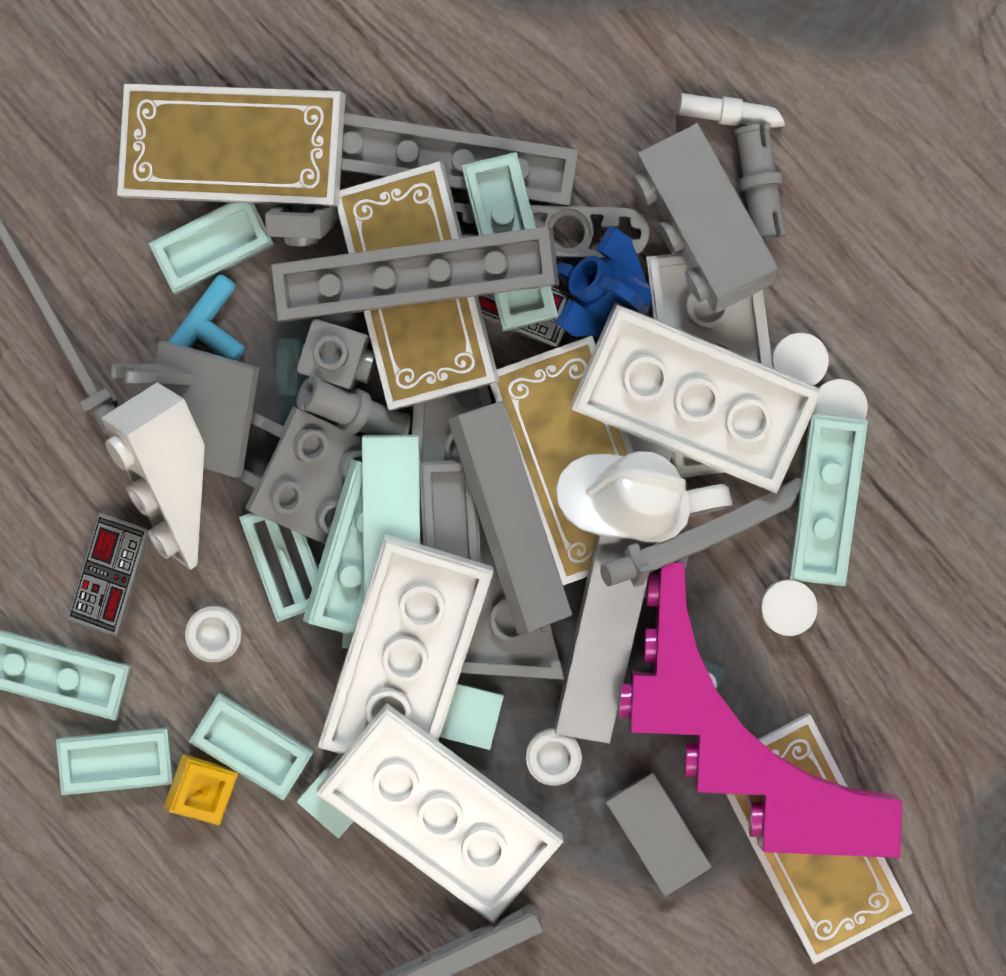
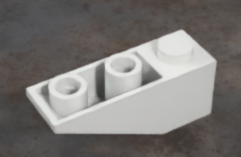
(165, 461)

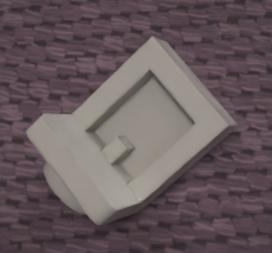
(300, 223)
(337, 355)

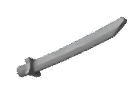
(99, 402)
(638, 563)

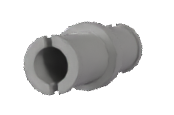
(760, 180)
(351, 410)

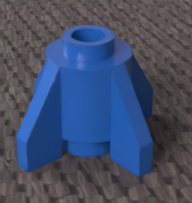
(601, 283)

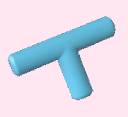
(199, 325)

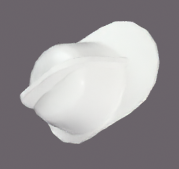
(625, 496)

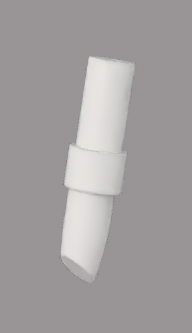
(728, 111)

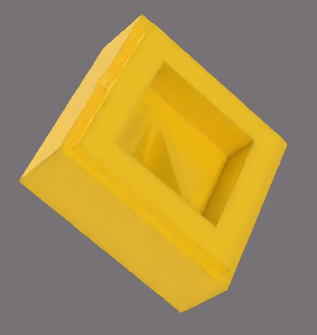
(200, 790)

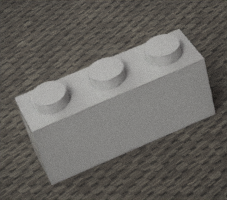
(704, 219)

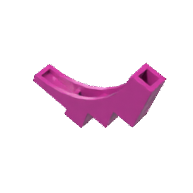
(795, 808)

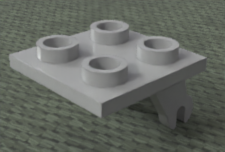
(217, 395)
(303, 474)

